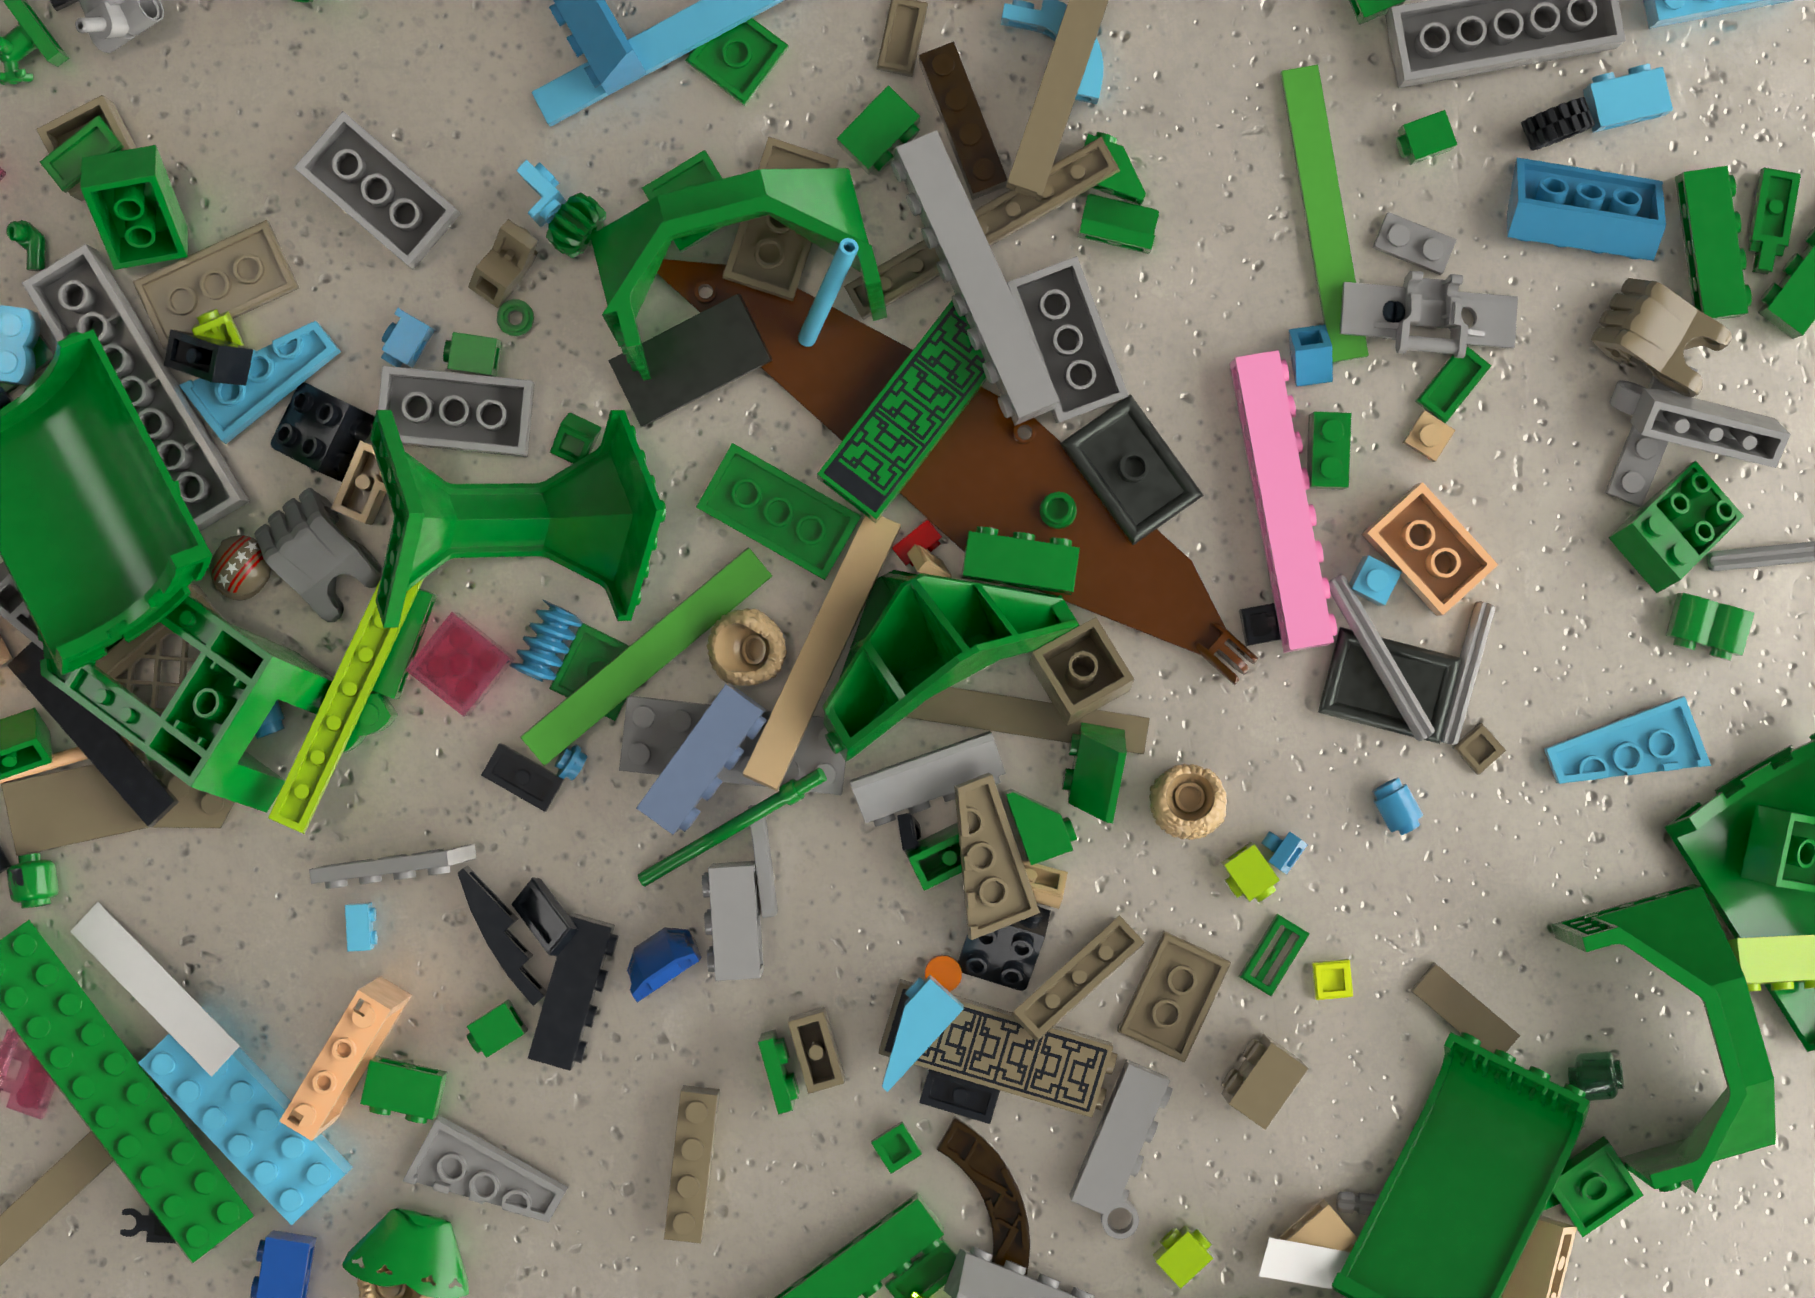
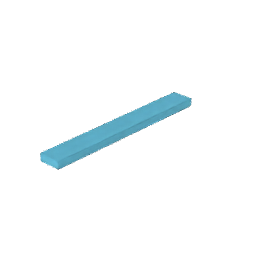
(653, 48)

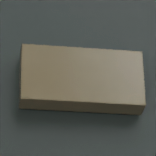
(902, 36)

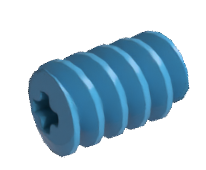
(547, 642)

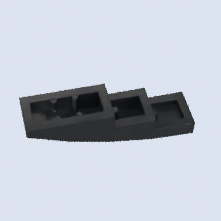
(493, 921)

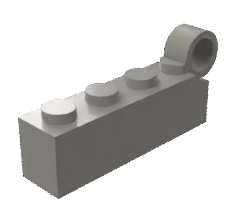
(1702, 424)
(1118, 1142)

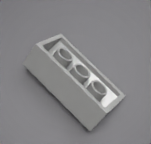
(925, 778)
(979, 1277)

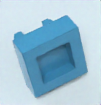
(1285, 851)

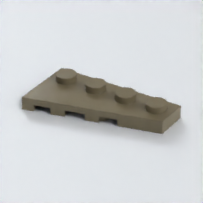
(992, 868)

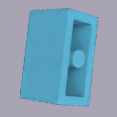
(1628, 98)

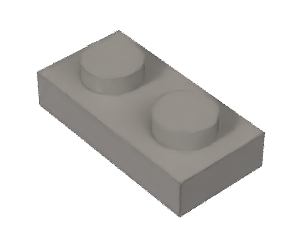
(1414, 243)

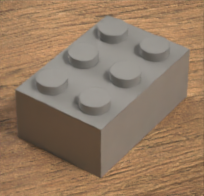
(733, 921)

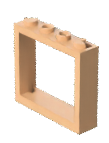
(345, 1058)

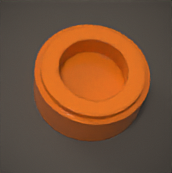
(945, 971)

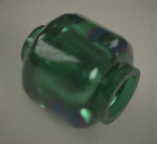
(1597, 1075)

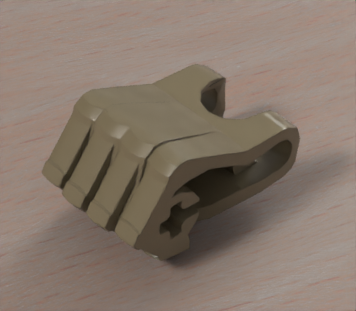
(1656, 330)

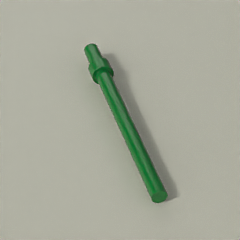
(789, 794)

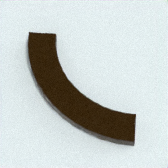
(996, 1187)

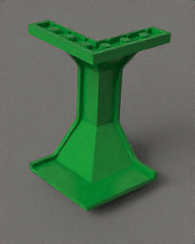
(809, 201)
(589, 518)
(1686, 942)

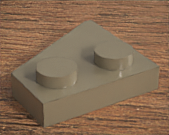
(194, 808)

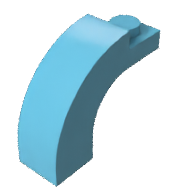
(1048, 21)

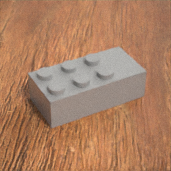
(377, 190)
(1069, 338)
(459, 410)

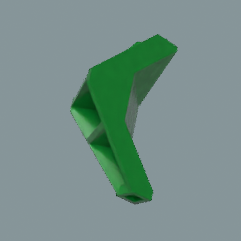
(923, 638)

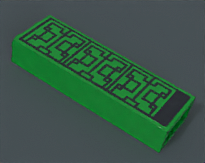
(907, 417)

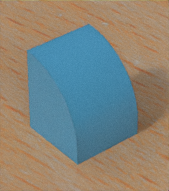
(1311, 355)

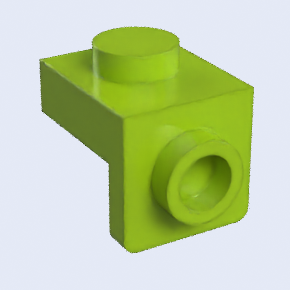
(217, 326)

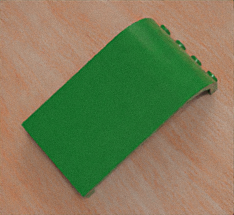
(1467, 1180)

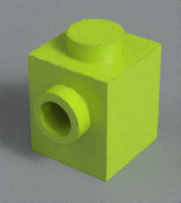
(1250, 874)
(1183, 1254)

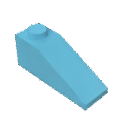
(922, 1021)

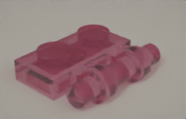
(32, 1087)

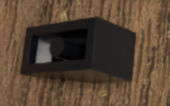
(208, 358)

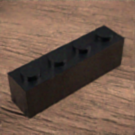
(571, 994)

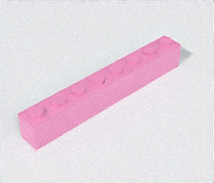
(1282, 501)

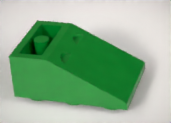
(1676, 527)

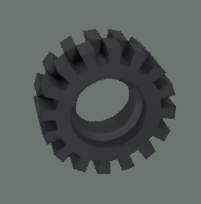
(1557, 123)

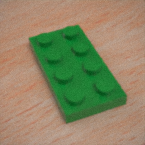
(778, 511)

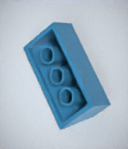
(601, 41)
(1586, 209)

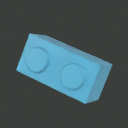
(360, 926)

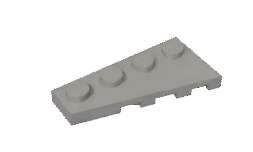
(401, 866)
(473, 1168)

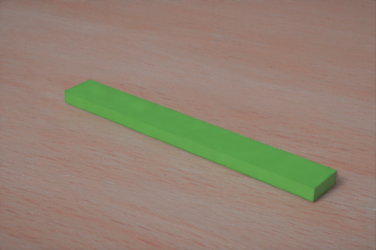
(1321, 202)
(646, 656)

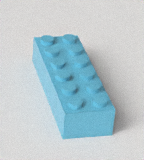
(241, 1116)

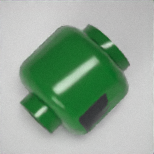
(32, 881)

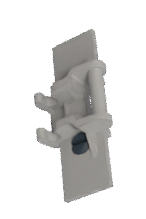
(1427, 302)

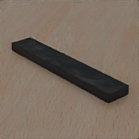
(97, 741)

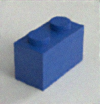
(284, 1266)

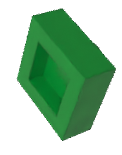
(896, 1147)

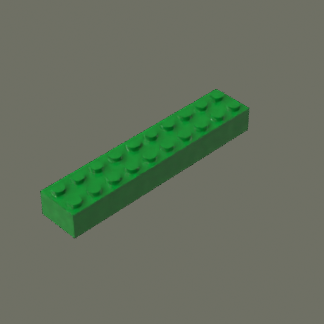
(115, 1096)

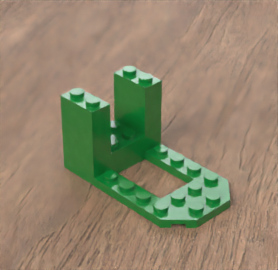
(213, 710)

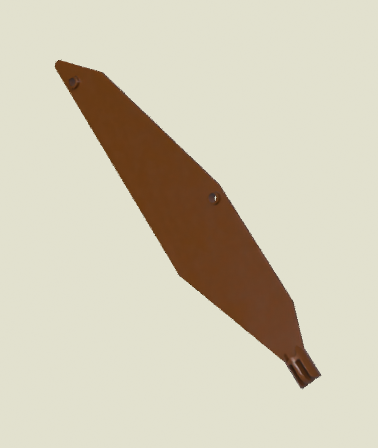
(981, 470)

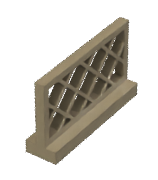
(126, 655)

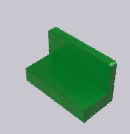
(1118, 223)

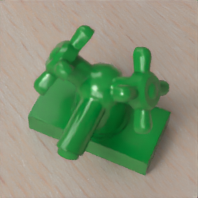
(23, 40)

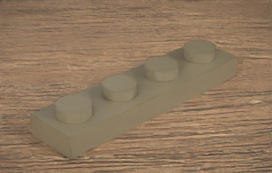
(1077, 978)

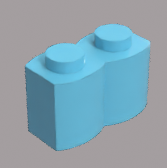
(17, 339)

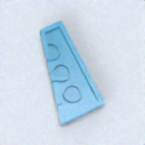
(271, 377)
(1638, 744)

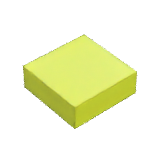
(1332, 979)

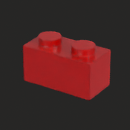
(923, 535)

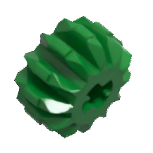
(574, 224)

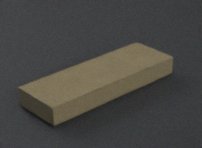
(1463, 1010)

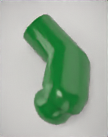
(31, 240)

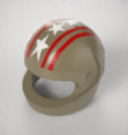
(239, 568)

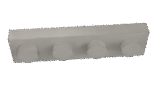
(1638, 462)

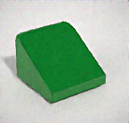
(575, 438)

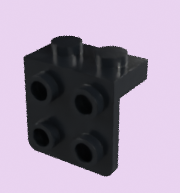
(321, 431)
(1007, 953)

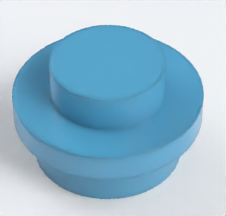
(570, 762)

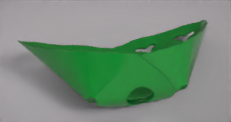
(413, 1249)

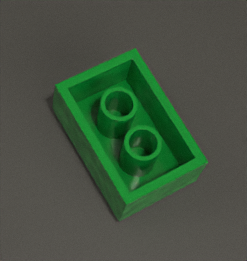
(134, 207)

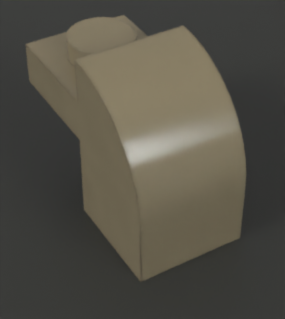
(504, 264)

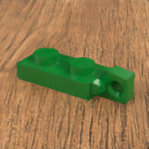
(1772, 217)

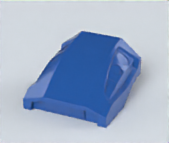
(660, 960)

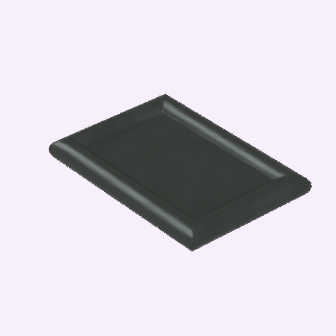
(1131, 469)
(1358, 694)

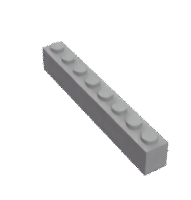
(975, 278)

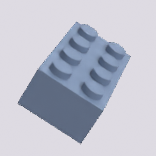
(701, 758)

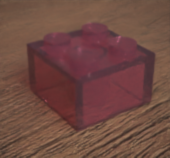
(460, 664)

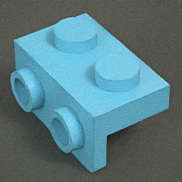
(545, 185)

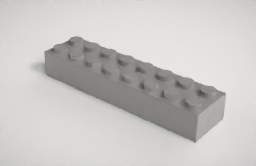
(84, 296)

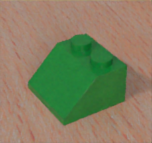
(1096, 770)
(1040, 828)
(1781, 849)

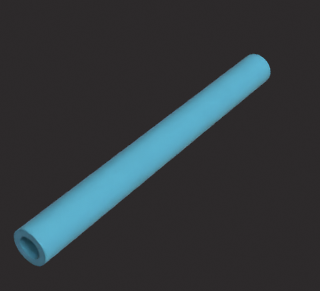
(828, 292)

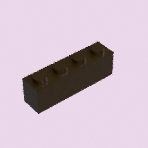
(963, 120)

